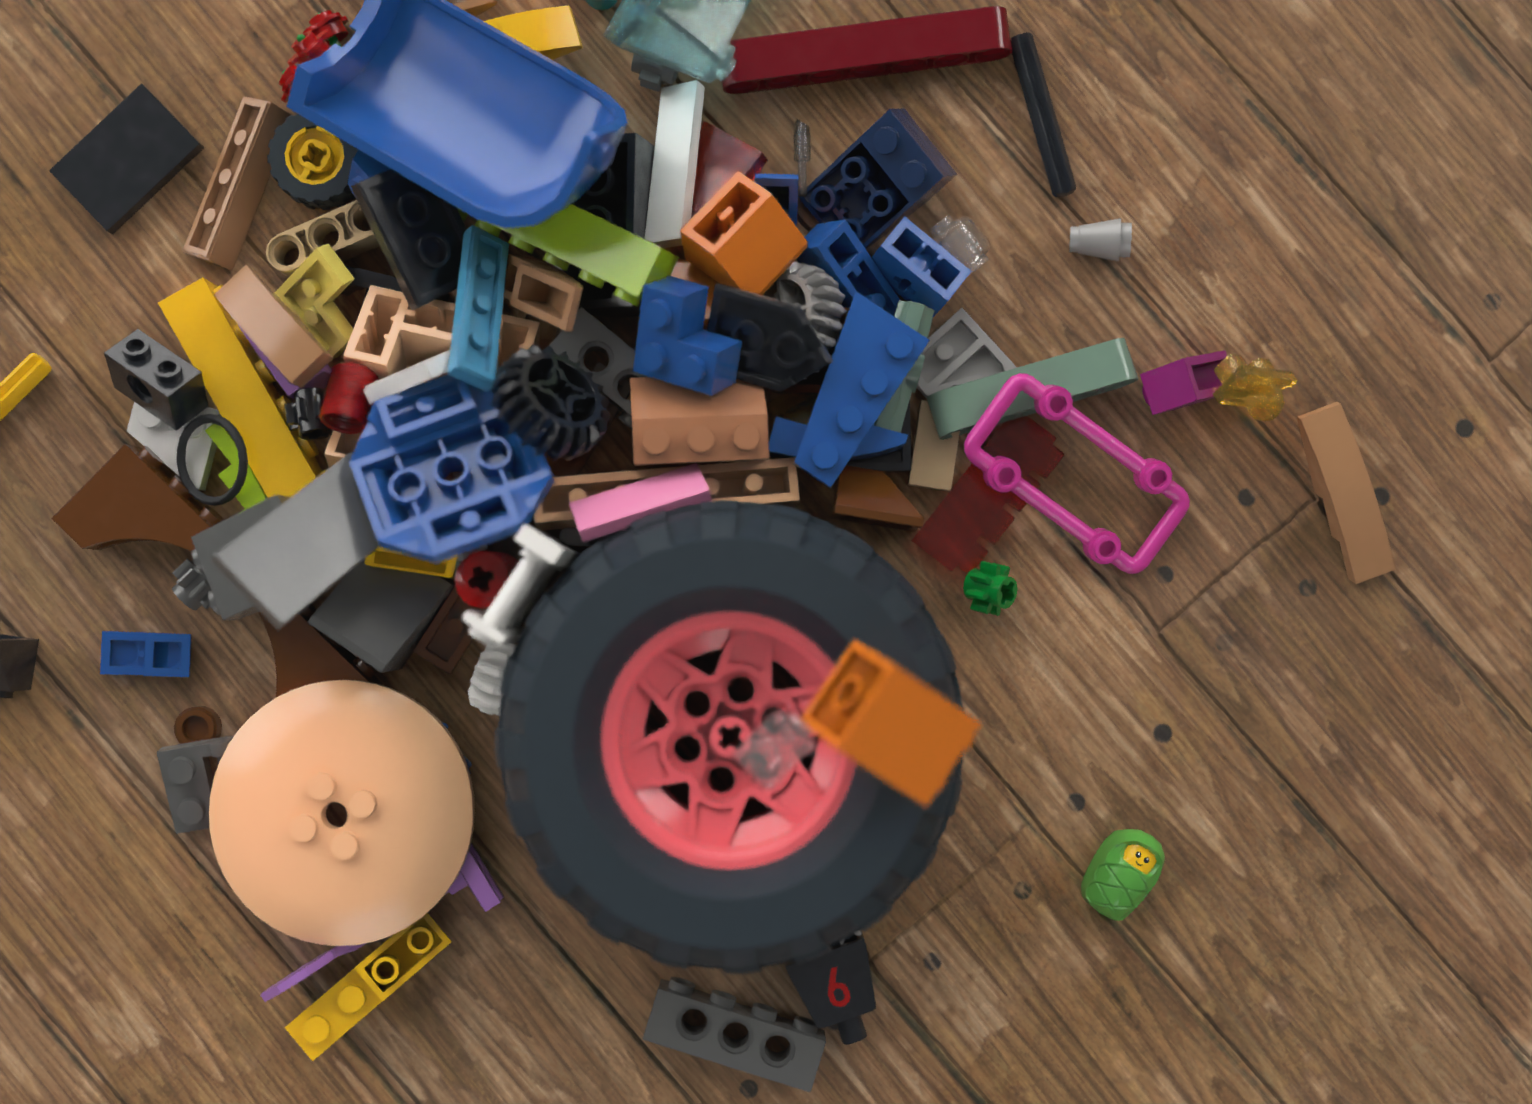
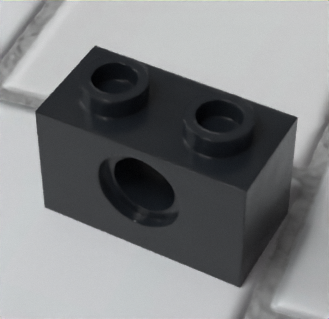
(157, 379)

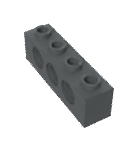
(592, 335)
(793, 1066)

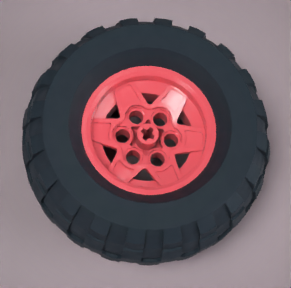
(593, 786)

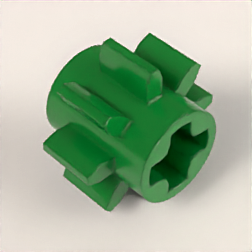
(990, 588)

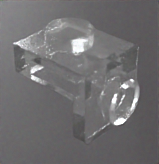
(774, 748)

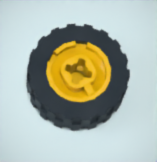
(311, 163)

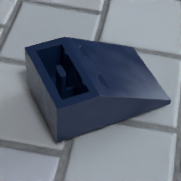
(880, 178)

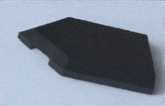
(775, 336)

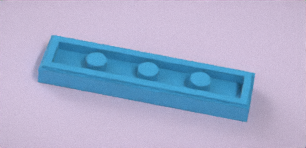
(478, 309)

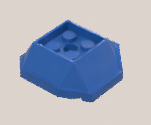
(417, 443)

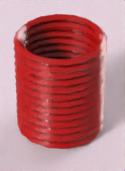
(345, 403)

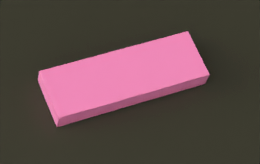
(621, 506)

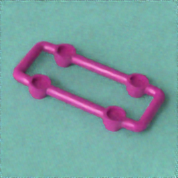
(1005, 474)

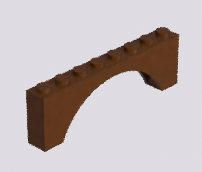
(140, 501)

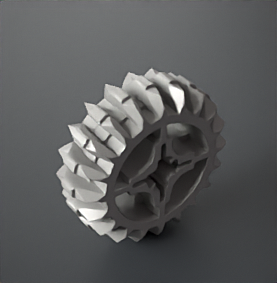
(817, 297)

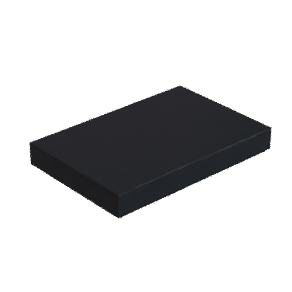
(126, 159)
(416, 233)

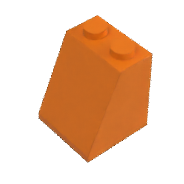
(890, 723)

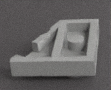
(959, 354)

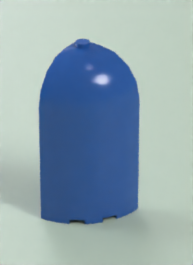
(462, 110)

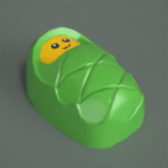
(1122, 872)

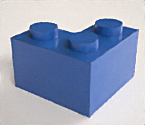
(673, 339)

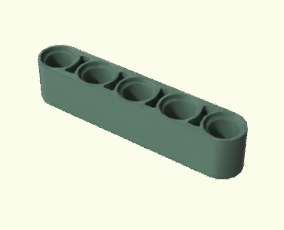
(1081, 372)

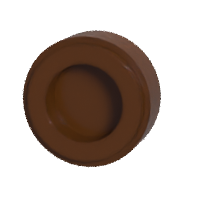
(197, 724)

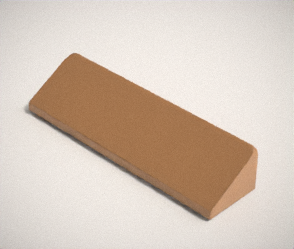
(235, 185)

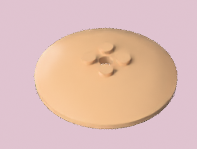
(403, 800)

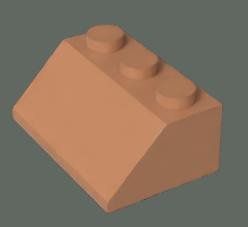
(692, 427)

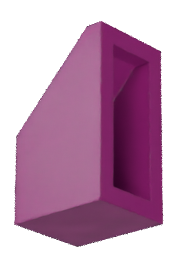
(1182, 382)

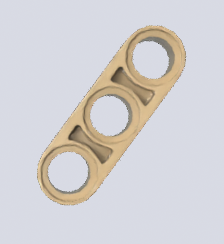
(310, 235)

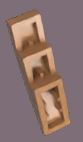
(1347, 492)

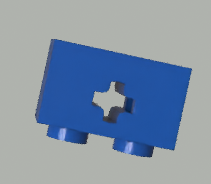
(919, 266)

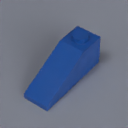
(842, 256)

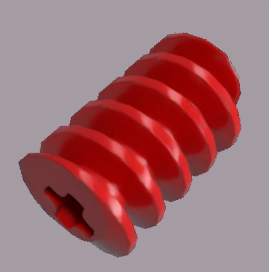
(474, 571)

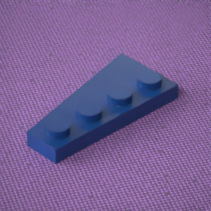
(865, 373)

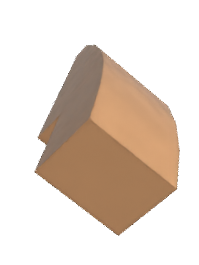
(542, 290)
(273, 327)

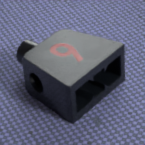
(837, 987)

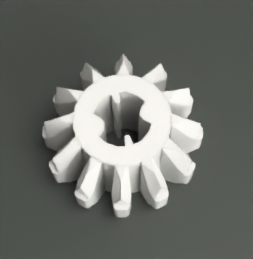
(487, 678)

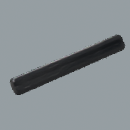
(1042, 115)

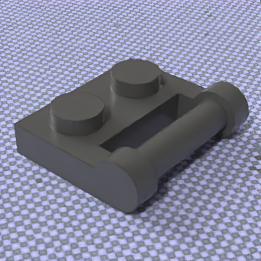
(190, 780)

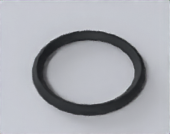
(242, 454)

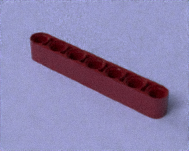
(869, 49)

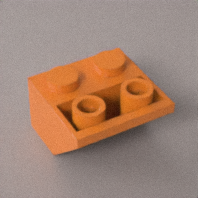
(742, 237)

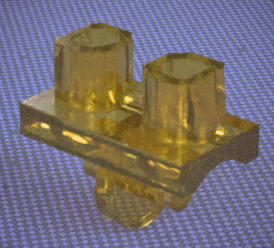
(1253, 386)

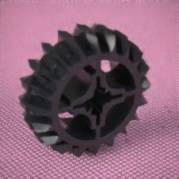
(550, 403)

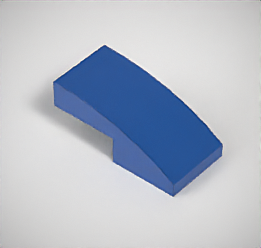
(145, 654)

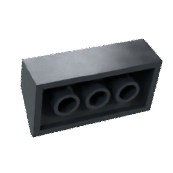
(622, 199)

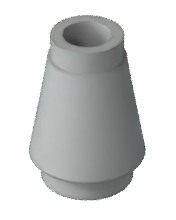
(1102, 239)

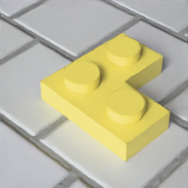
(311, 296)

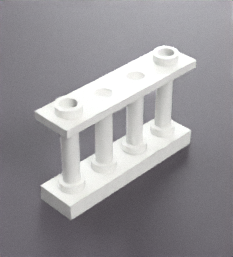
(541, 559)

